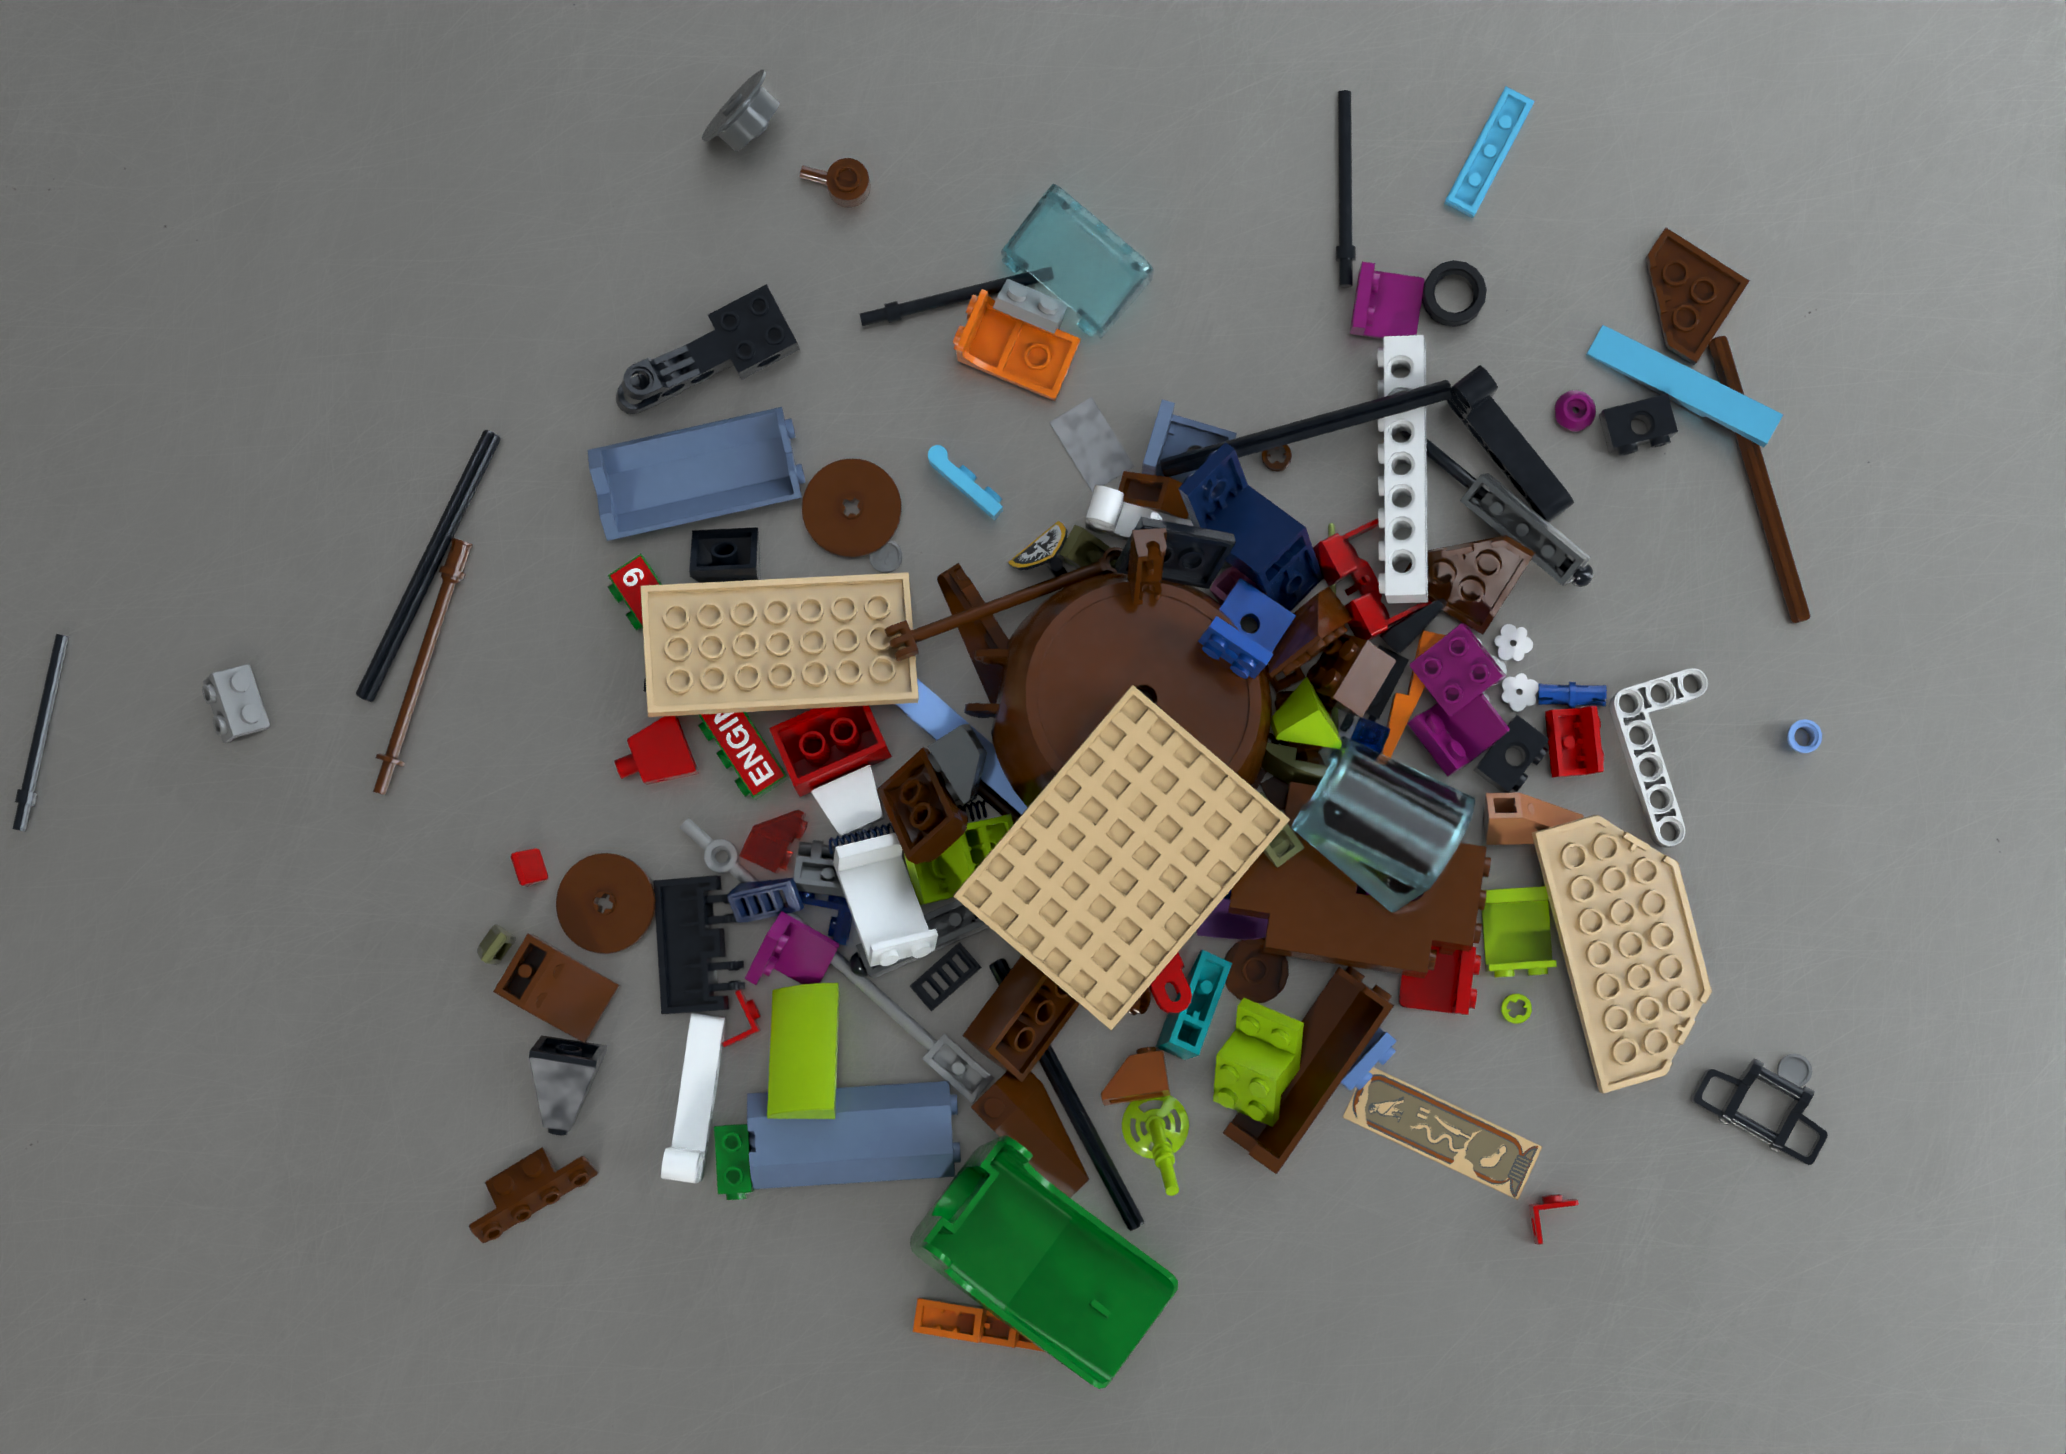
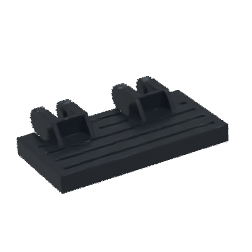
(689, 945)

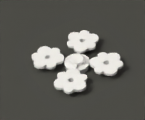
(1511, 684)

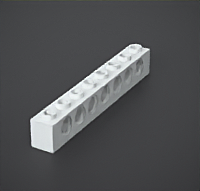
(1413, 584)

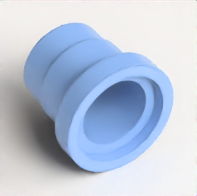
(1814, 734)

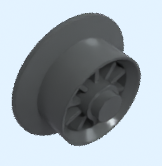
(743, 114)

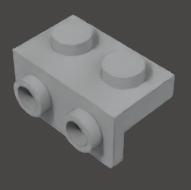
(1030, 306)
(235, 703)

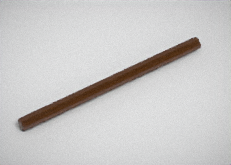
(1763, 493)

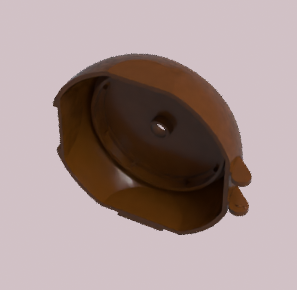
(1088, 649)

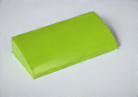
(804, 1052)

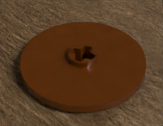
(851, 534)
(583, 916)

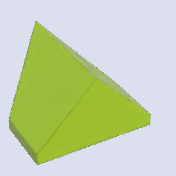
(1305, 719)

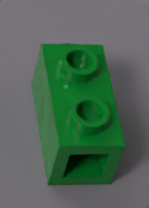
(732, 1161)

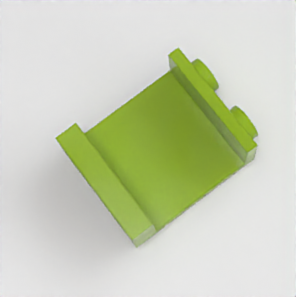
(1517, 931)

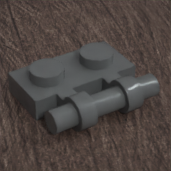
(814, 873)

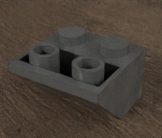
(961, 760)

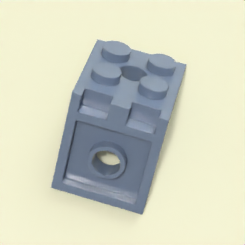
(1176, 436)

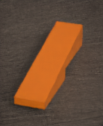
(1403, 705)

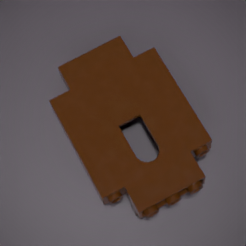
(1323, 919)

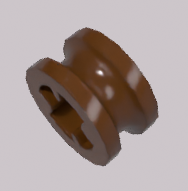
(1277, 466)

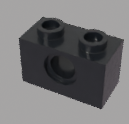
(1655, 413)
(1494, 765)

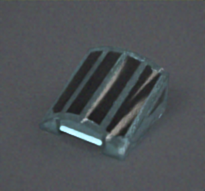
(1384, 823)

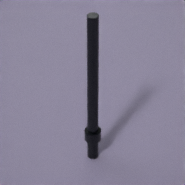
(1345, 251)
(894, 311)
(26, 796)

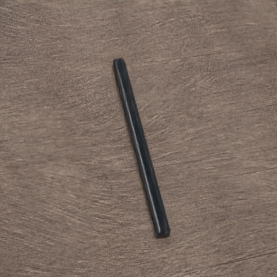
(1313, 426)
(428, 566)
(1083, 1125)

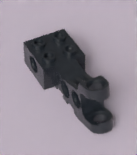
(746, 336)

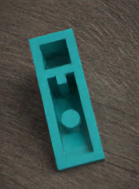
(1186, 1030)

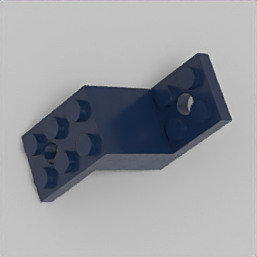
(1269, 542)

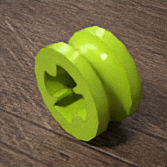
(1518, 1018)

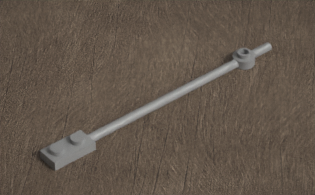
(942, 1055)

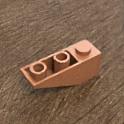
(1514, 816)

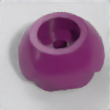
(1564, 410)

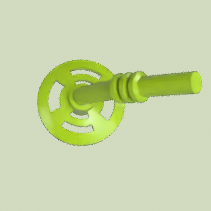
(1155, 1125)

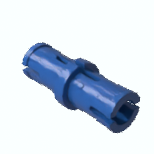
(1572, 694)

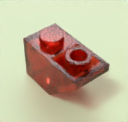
(771, 841)

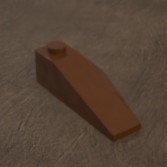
(1029, 1117)

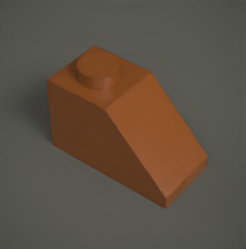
(1153, 493)
(1138, 1078)

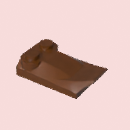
(922, 810)

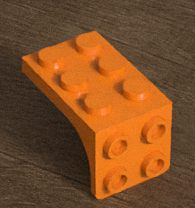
(1014, 348)

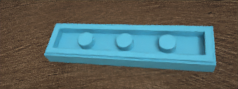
(1489, 152)

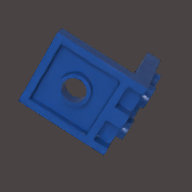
(1244, 650)

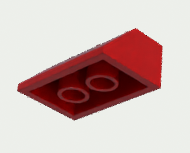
(828, 744)

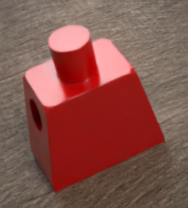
(658, 753)

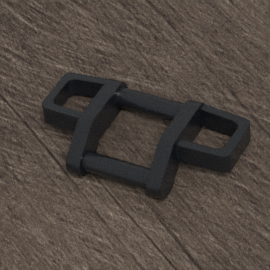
(1776, 1139)

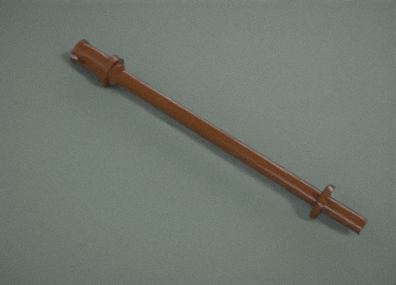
(451, 574)

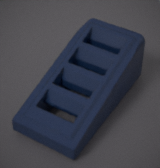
(745, 904)

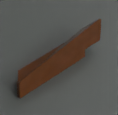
(980, 634)

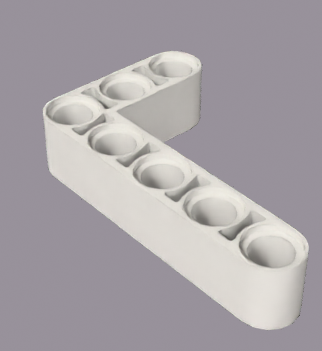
(1117, 519)
(1650, 749)
(696, 1100)

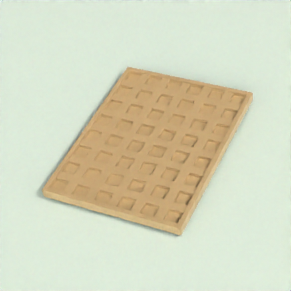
(1121, 857)

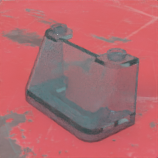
(1078, 260)

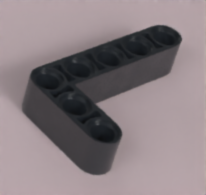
(1506, 445)

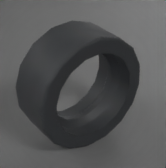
(1456, 268)

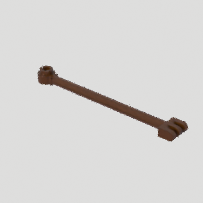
(911, 637)

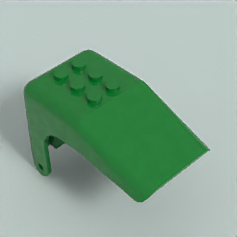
(1043, 1262)

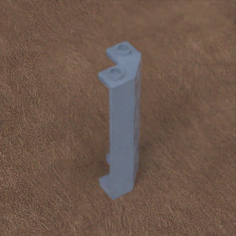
(695, 473)
(874, 1138)

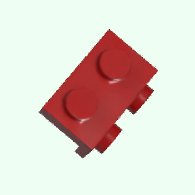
(1574, 741)

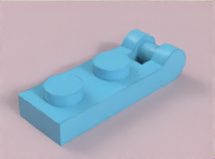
(964, 480)

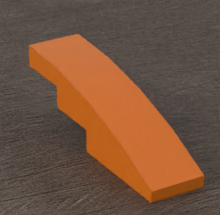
(966, 1323)

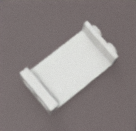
(883, 900)

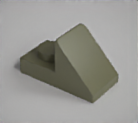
(1083, 548)

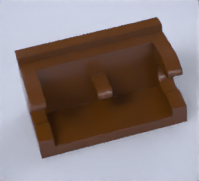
(1146, 562)

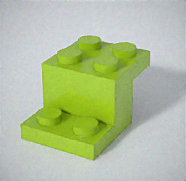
(947, 873)
(1258, 1062)

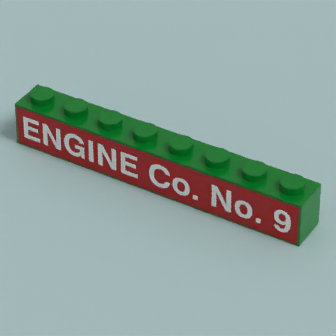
(734, 732)

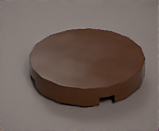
(1255, 973)

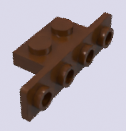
(526, 1189)

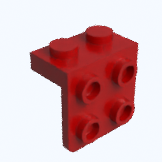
(1446, 987)

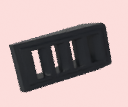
(1407, 630)
(965, 956)

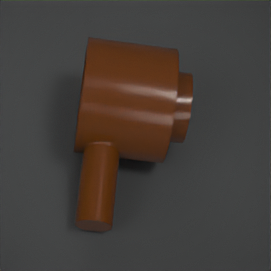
(845, 179)

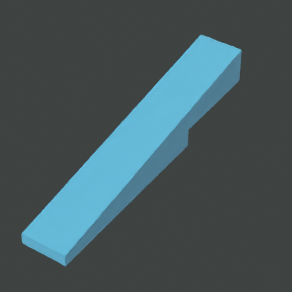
(1685, 386)

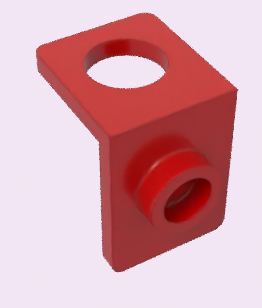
(752, 1013)
(1548, 1202)

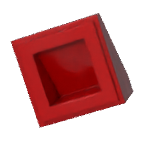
(529, 867)

